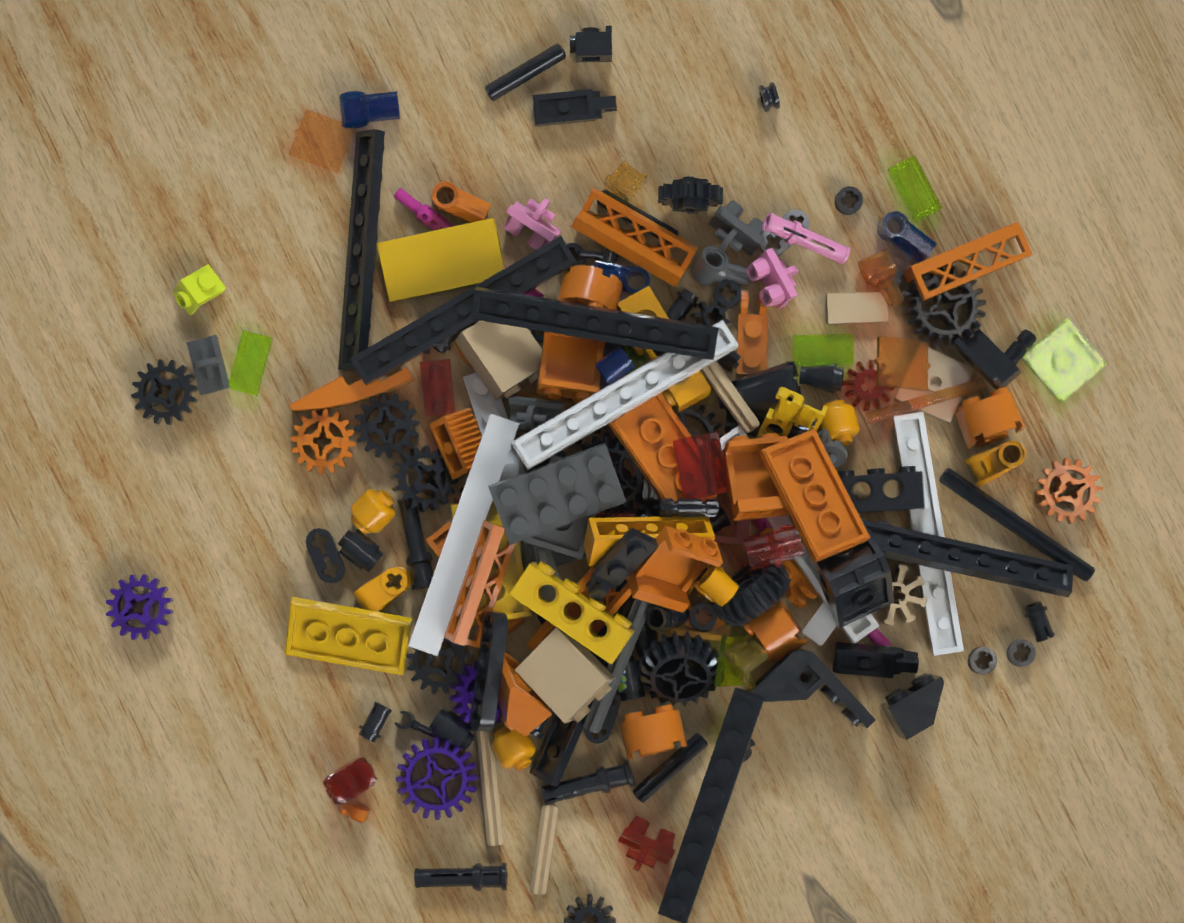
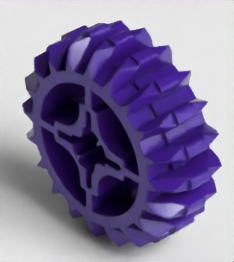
(412, 786)

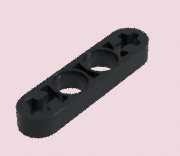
(489, 671)

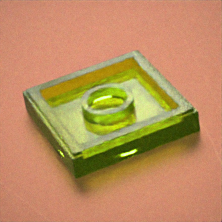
(1064, 360)

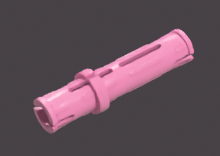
(776, 224)

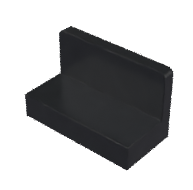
(988, 360)

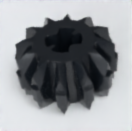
(591, 908)

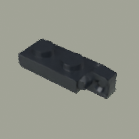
(571, 107)
(620, 562)
(873, 660)

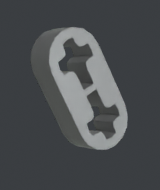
(795, 214)

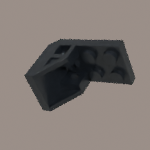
(855, 581)
(784, 684)

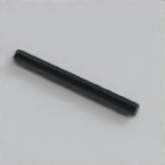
(1015, 523)

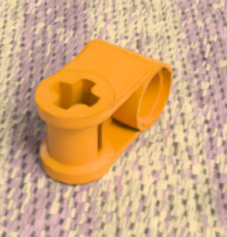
(994, 463)
(716, 585)
(379, 592)

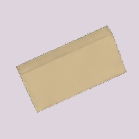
(856, 308)

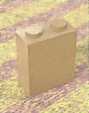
(501, 356)
(565, 676)

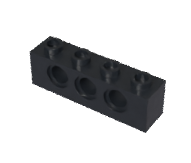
(911, 492)

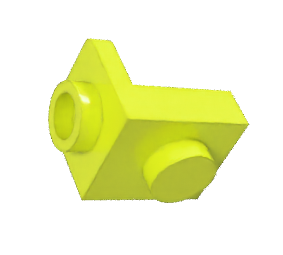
(198, 289)

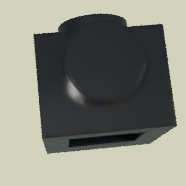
(592, 45)

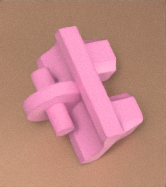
(543, 230)
(776, 277)

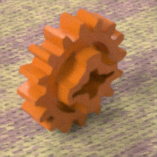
(324, 426)
(1062, 480)

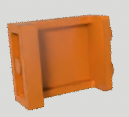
(569, 367)
(748, 480)
(673, 568)

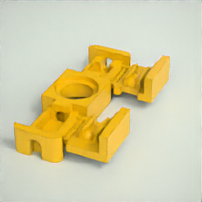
(792, 411)

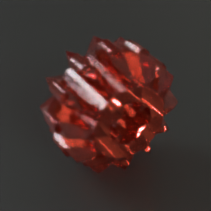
(857, 391)
(350, 780)

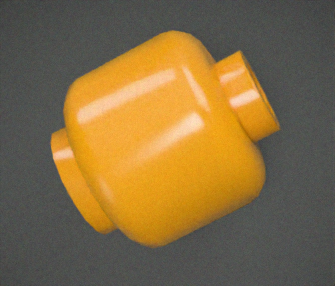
(840, 421)
(372, 511)
(512, 749)

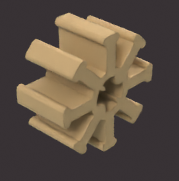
(905, 597)

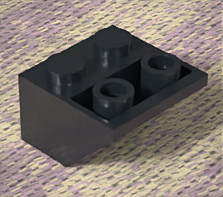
(916, 707)

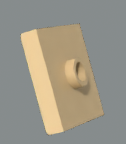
(942, 374)

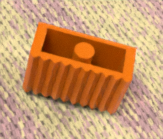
(458, 441)

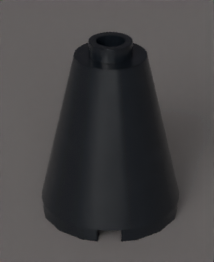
(761, 387)

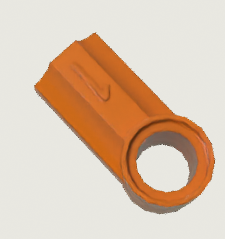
(463, 205)

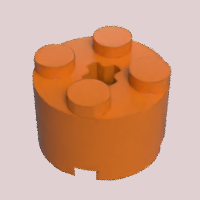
(589, 287)
(989, 419)
(777, 632)
(653, 732)

